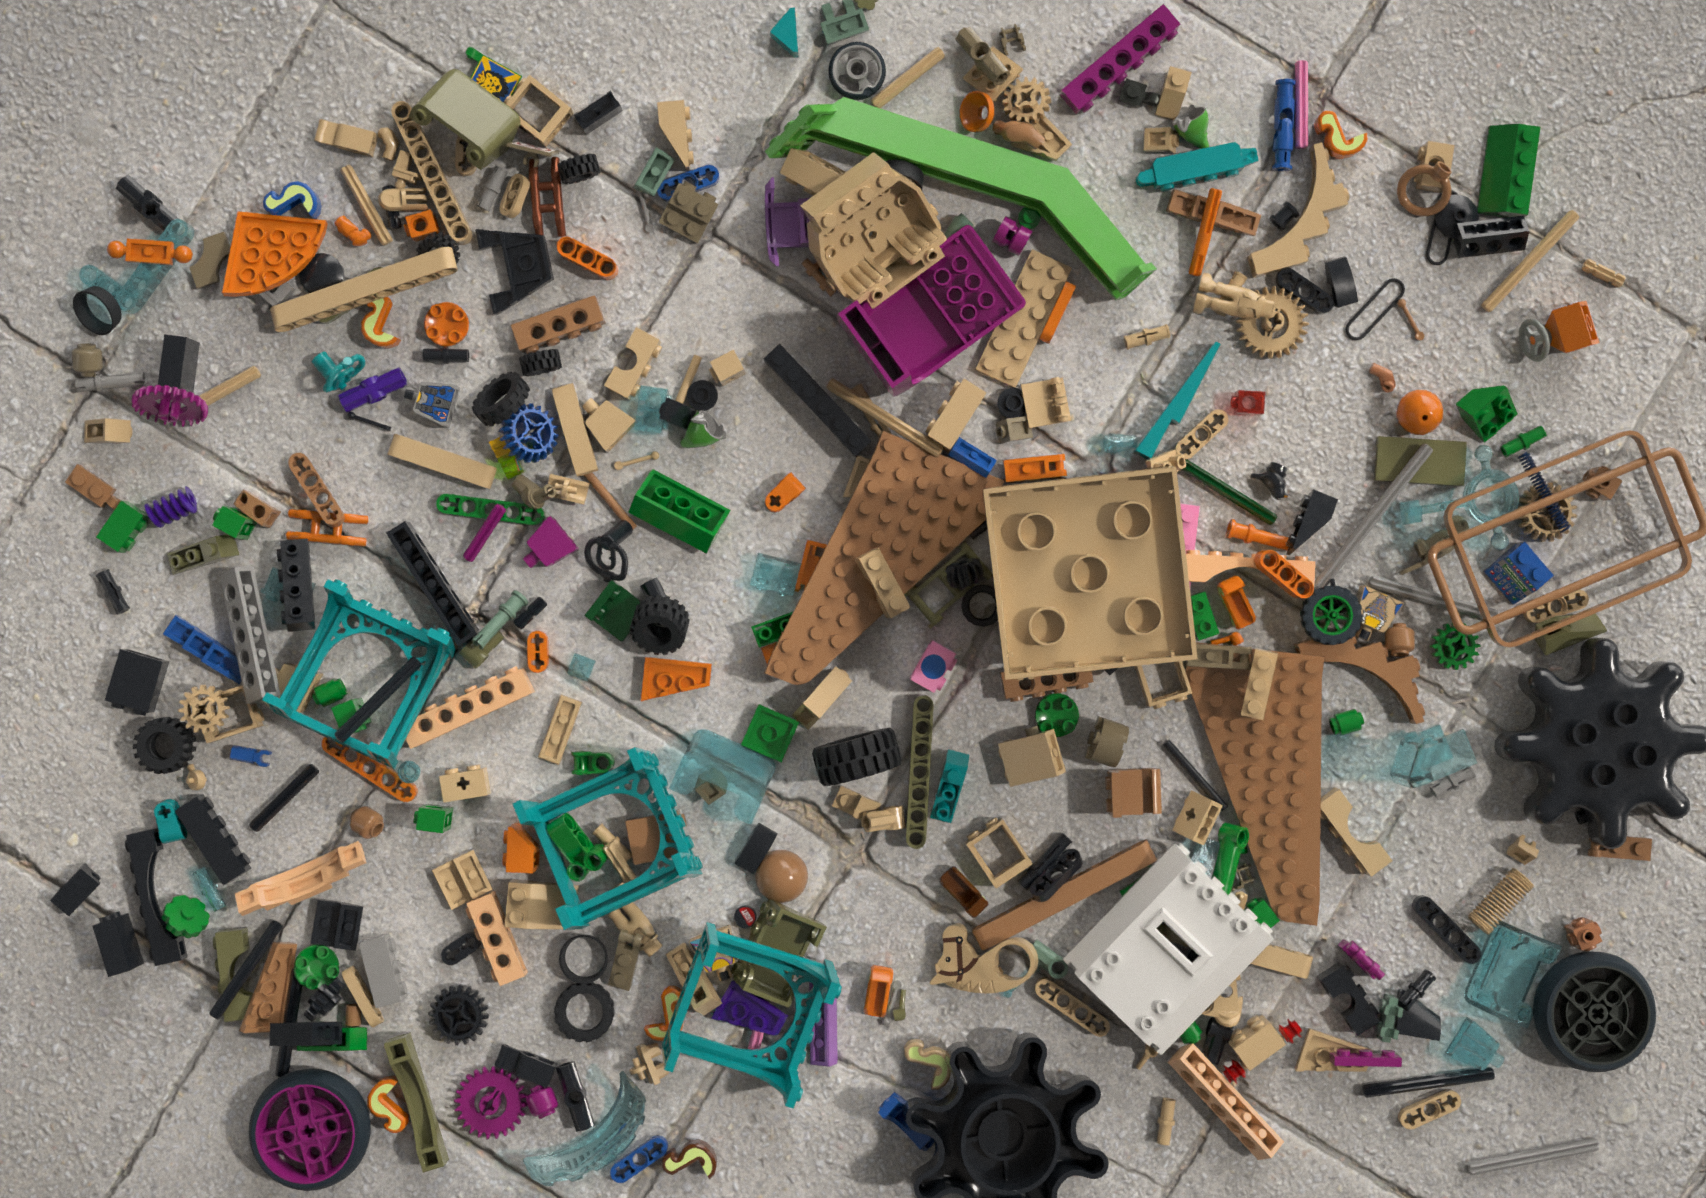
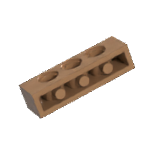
(524, 329)
(1013, 691)

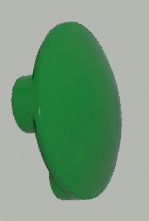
(1057, 713)
(316, 966)

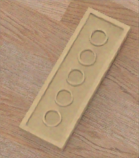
(1018, 335)

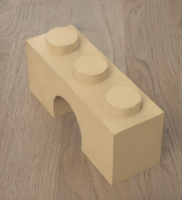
(627, 381)
(883, 582)
(1259, 684)

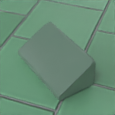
(654, 172)

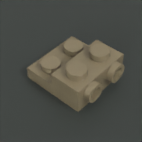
(689, 211)

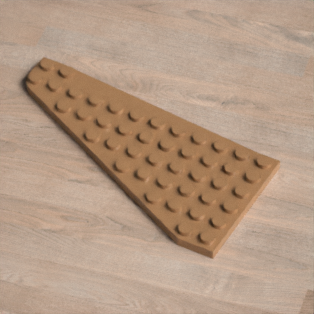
(910, 510)

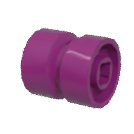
(1019, 239)

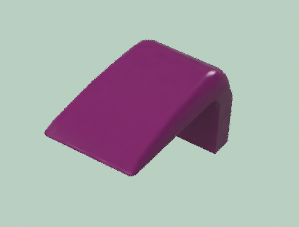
(933, 314)

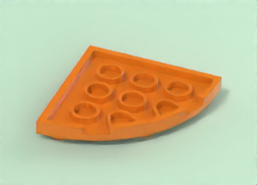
(269, 251)

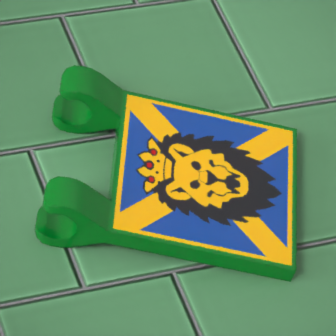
(492, 75)

